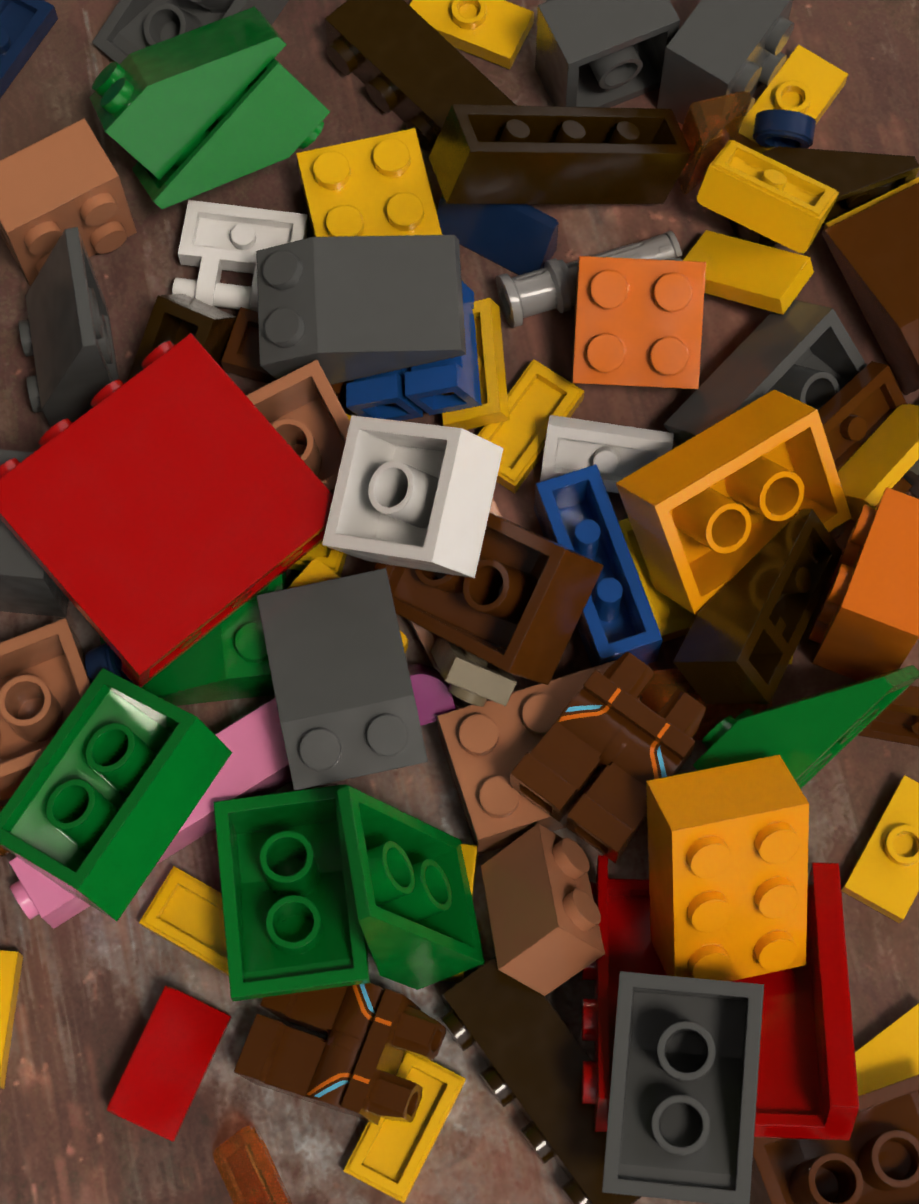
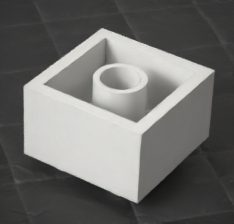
(413, 495)

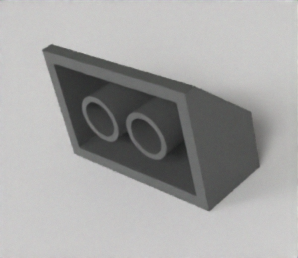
(794, 353)

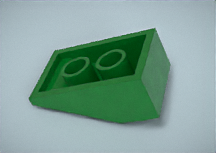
(179, 87)
(252, 133)
(224, 663)
(807, 729)
(409, 892)
(288, 895)

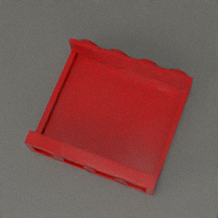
(164, 506)
(806, 1028)

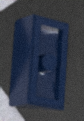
(506, 234)

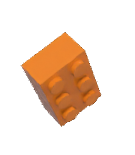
(874, 593)

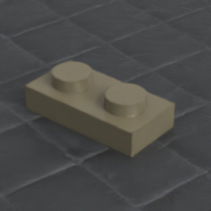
(471, 676)

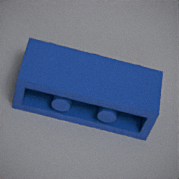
(617, 615)

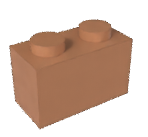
(542, 910)

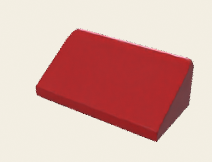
(169, 1063)

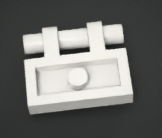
(227, 239)

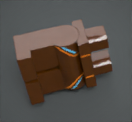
(623, 736)
(358, 1059)

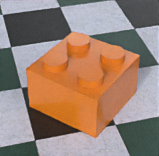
(638, 322)

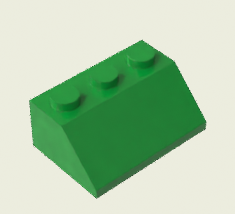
(111, 792)

